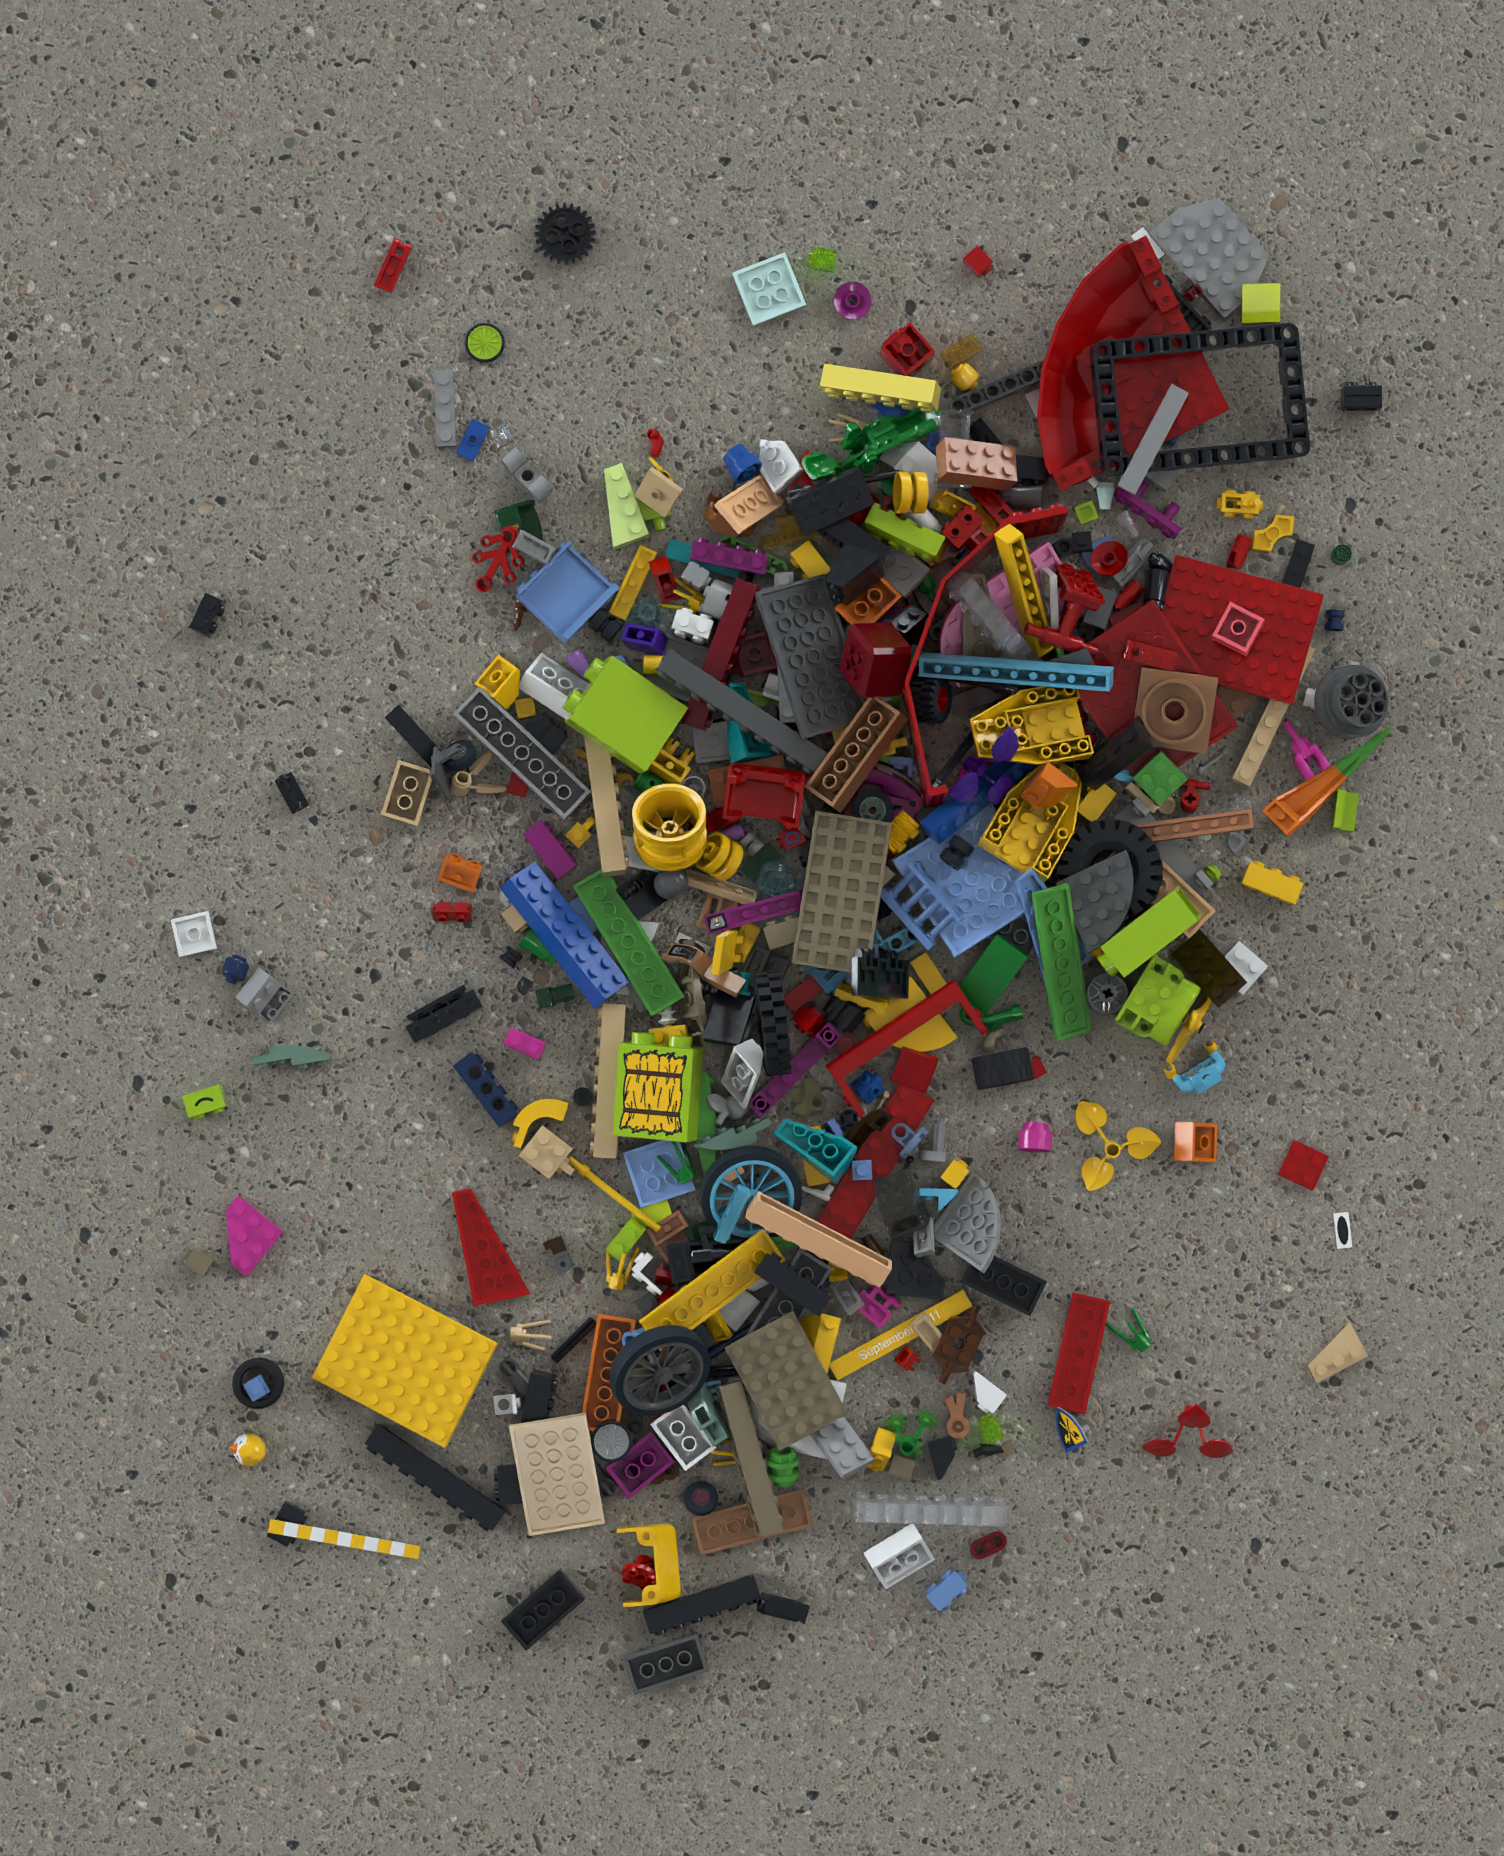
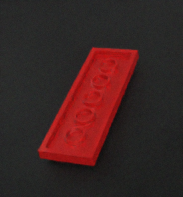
(1078, 1353)

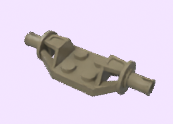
(693, 1005)

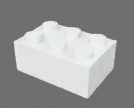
(682, 1436)

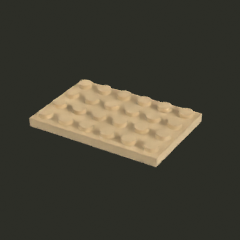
(557, 1474)

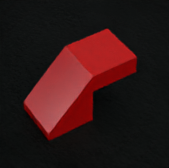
(714, 821)

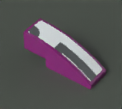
(893, 782)

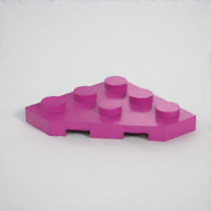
(249, 1235)

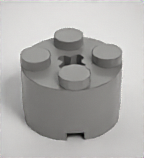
(716, 599)

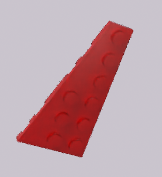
(488, 1265)

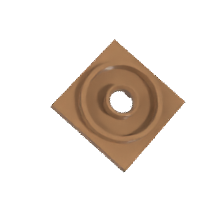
(1193, 692)

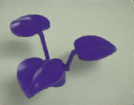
(966, 787)

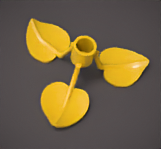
(1095, 1171)

